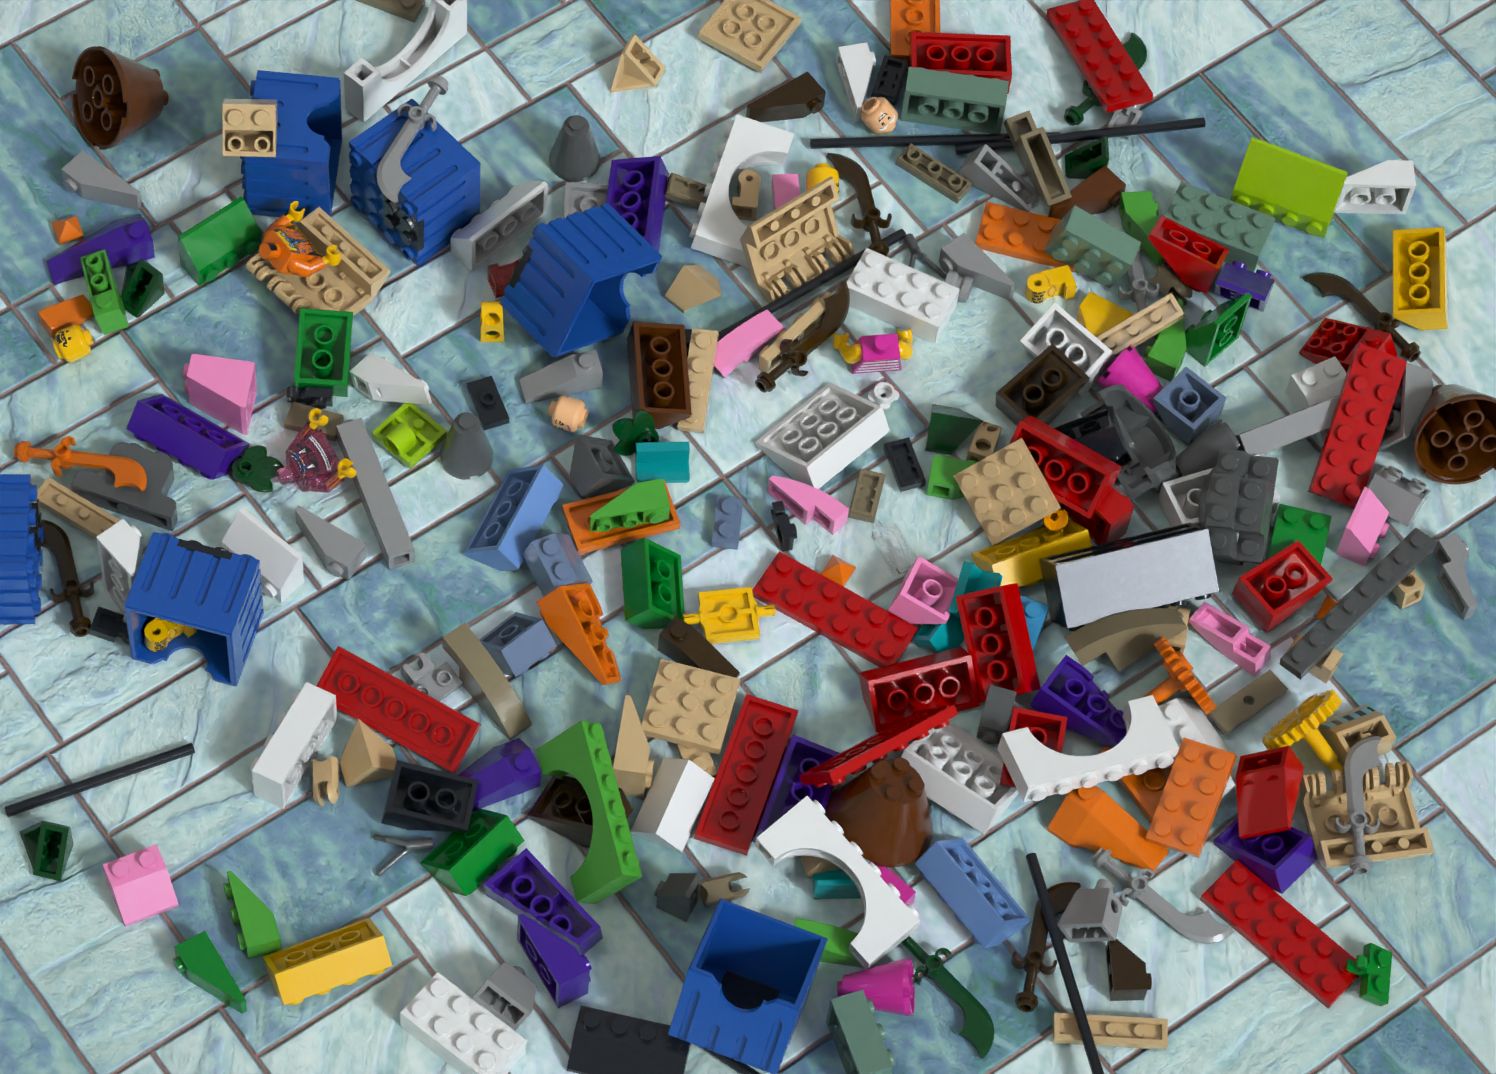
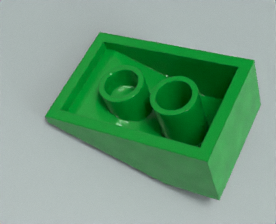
(1217, 329)
(324, 350)
(1302, 525)

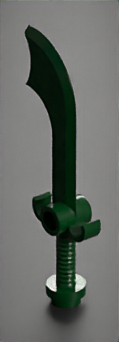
(1137, 51)
(978, 1023)

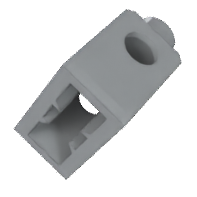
(1092, 914)
(508, 995)

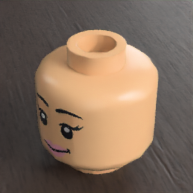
(568, 413)

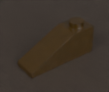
(790, 101)
(691, 648)

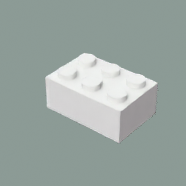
(1071, 339)

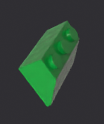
(219, 242)
(651, 584)
(473, 855)

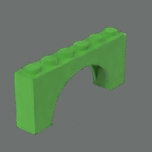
(611, 855)

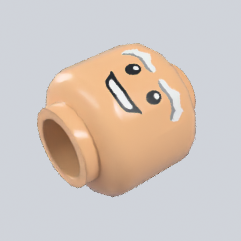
(879, 115)

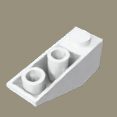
(385, 382)

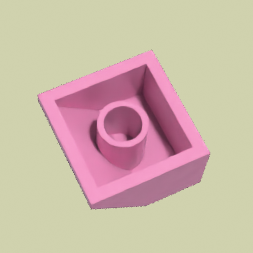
(1363, 529)
(924, 594)
(140, 885)

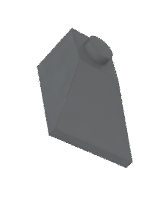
(597, 467)

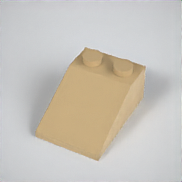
(631, 761)

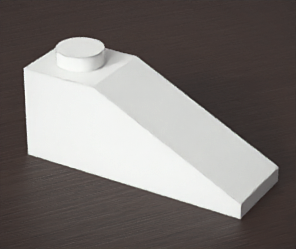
(855, 69)

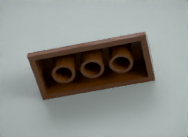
(659, 372)

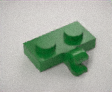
(1375, 973)

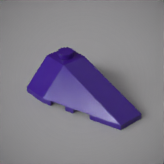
(124, 242)
(1074, 695)
(503, 773)

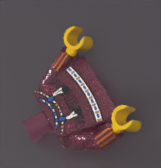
(313, 460)

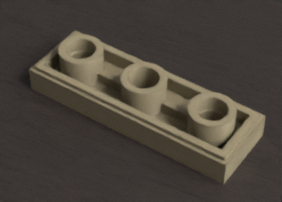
(934, 173)
(1258, 694)

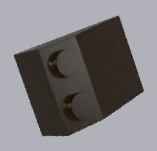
(1041, 388)
(567, 809)

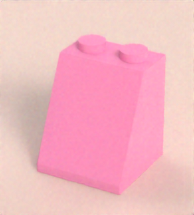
(222, 389)

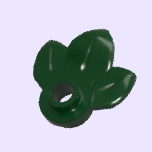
(634, 431)
(260, 469)

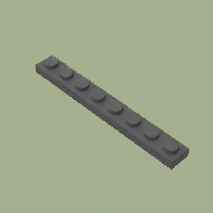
(1357, 603)

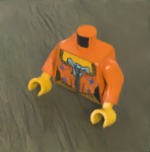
(291, 250)

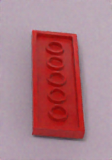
(1099, 55)
(1357, 425)
(834, 611)
(398, 709)
(877, 746)
(746, 774)
(1281, 933)

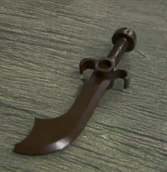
(855, 174)
(1335, 285)
(835, 315)
(58, 542)
(1060, 898)

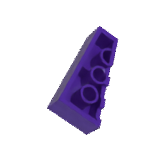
(531, 890)

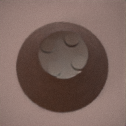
(114, 96)
(1456, 435)
(884, 813)

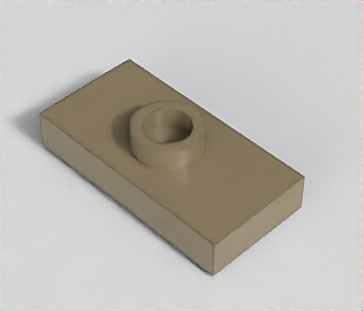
(685, 191)
(299, 416)
(866, 495)

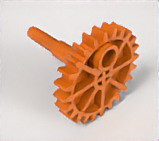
(1180, 678)

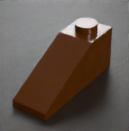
(1093, 195)

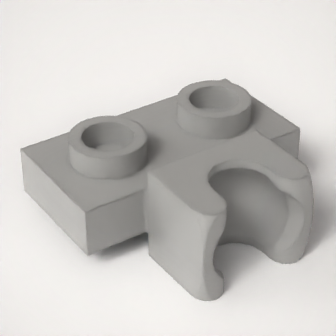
(434, 682)

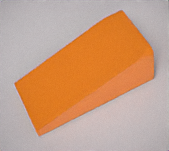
(65, 314)

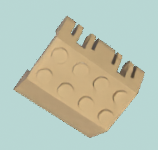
(792, 241)
(338, 288)
(1391, 802)

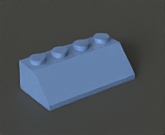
(514, 517)
(972, 892)

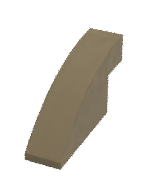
(1037, 158)
(1125, 635)
(486, 681)

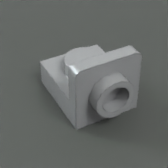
(1126, 117)

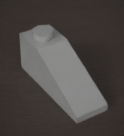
(998, 179)
(98, 183)
(969, 260)
(564, 377)
(335, 548)

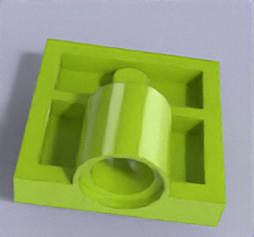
(409, 434)

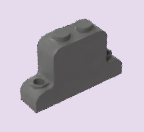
(147, 506)

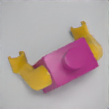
(875, 352)

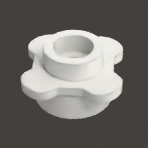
(886, 389)

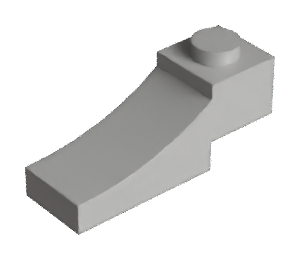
(1452, 555)

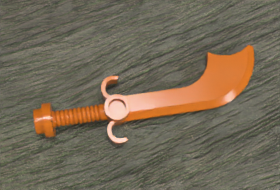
(126, 470)

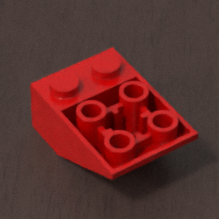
(1339, 340)
(1267, 791)

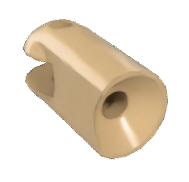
(325, 780)

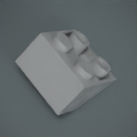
(1398, 494)

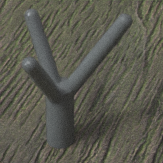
(917, 253)
(409, 845)

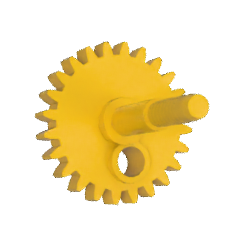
(1304, 724)

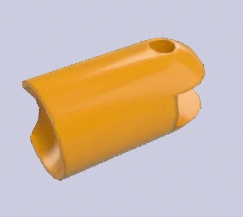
(1056, 520)

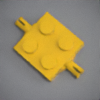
(729, 615)

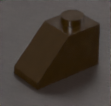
(1126, 973)

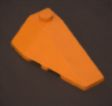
(574, 617)
(1096, 821)

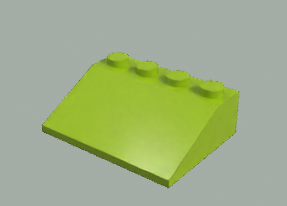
(1289, 187)

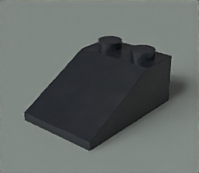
(429, 799)

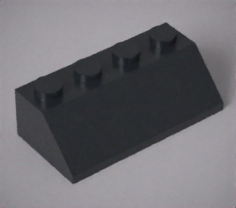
(1098, 432)
(624, 1045)

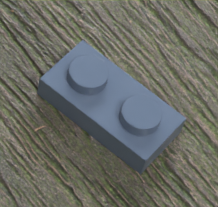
(727, 522)

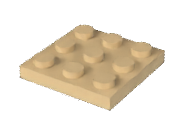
(750, 30)
(1007, 491)
(690, 706)

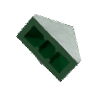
(1087, 159)
(141, 287)
(949, 428)
(48, 848)

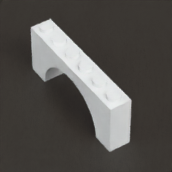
(372, 87)
(747, 146)
(1045, 772)
(810, 833)

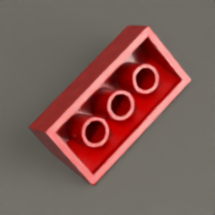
(963, 54)
(1073, 471)
(998, 640)
(917, 684)

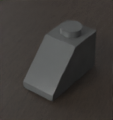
(996, 714)
(679, 894)

